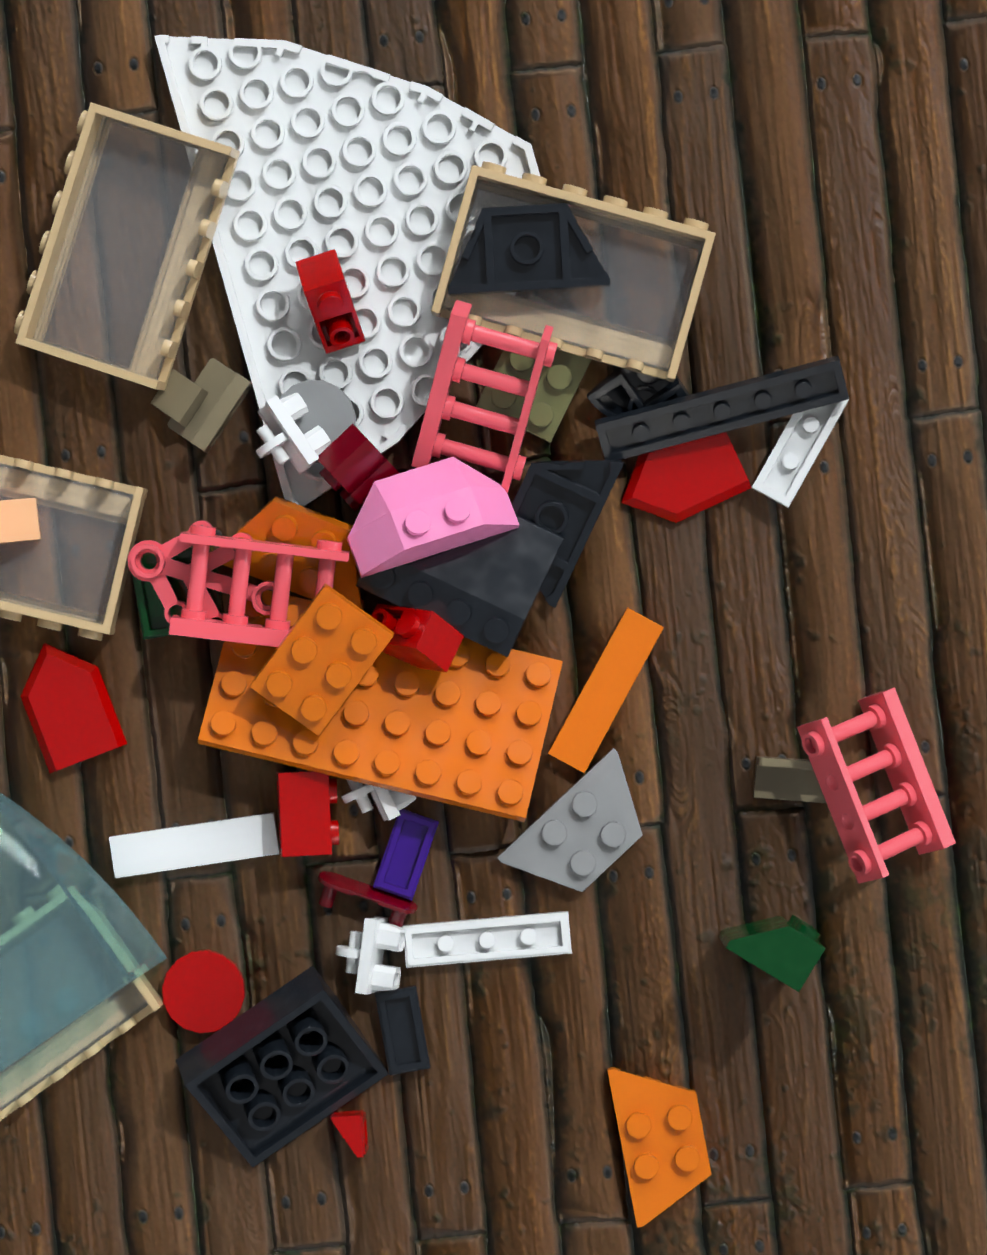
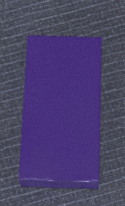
(406, 854)

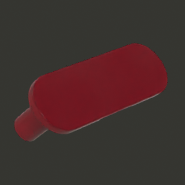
(335, 882)

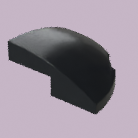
(632, 390)

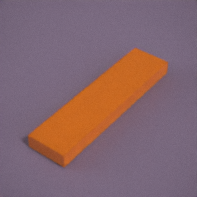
(605, 690)

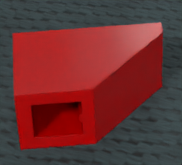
(330, 301)
(419, 637)

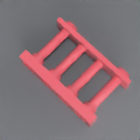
(454, 368)
(235, 624)
(906, 772)

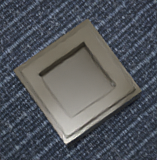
(180, 398)

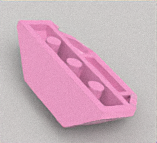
(427, 514)

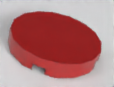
(203, 991)

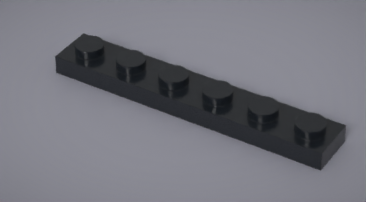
(722, 409)

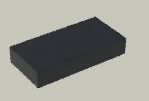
(402, 1030)

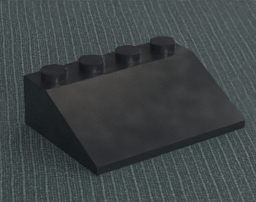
(477, 587)
(281, 1067)

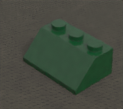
(778, 947)

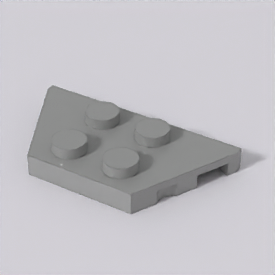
(581, 830)

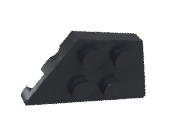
(527, 251)
(568, 502)

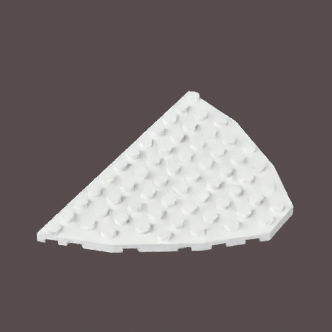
(343, 166)

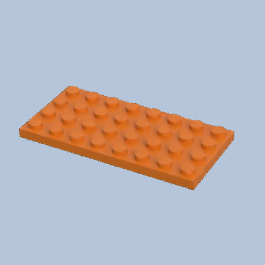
(421, 732)

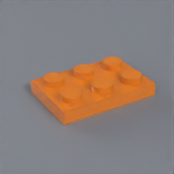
(322, 659)

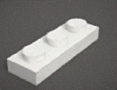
(797, 452)

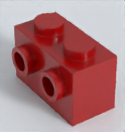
(305, 813)

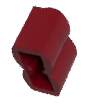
(355, 465)

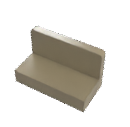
(225, 396)
(786, 780)

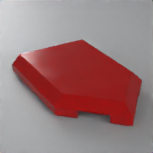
(686, 478)
(70, 709)

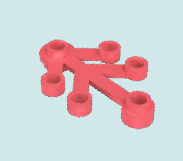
(181, 571)

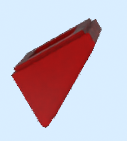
(353, 1129)

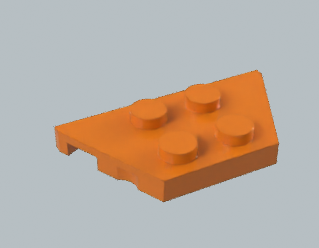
(297, 525)
(659, 1141)

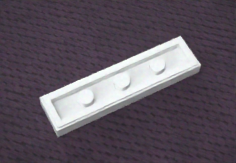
(194, 845)
(487, 939)

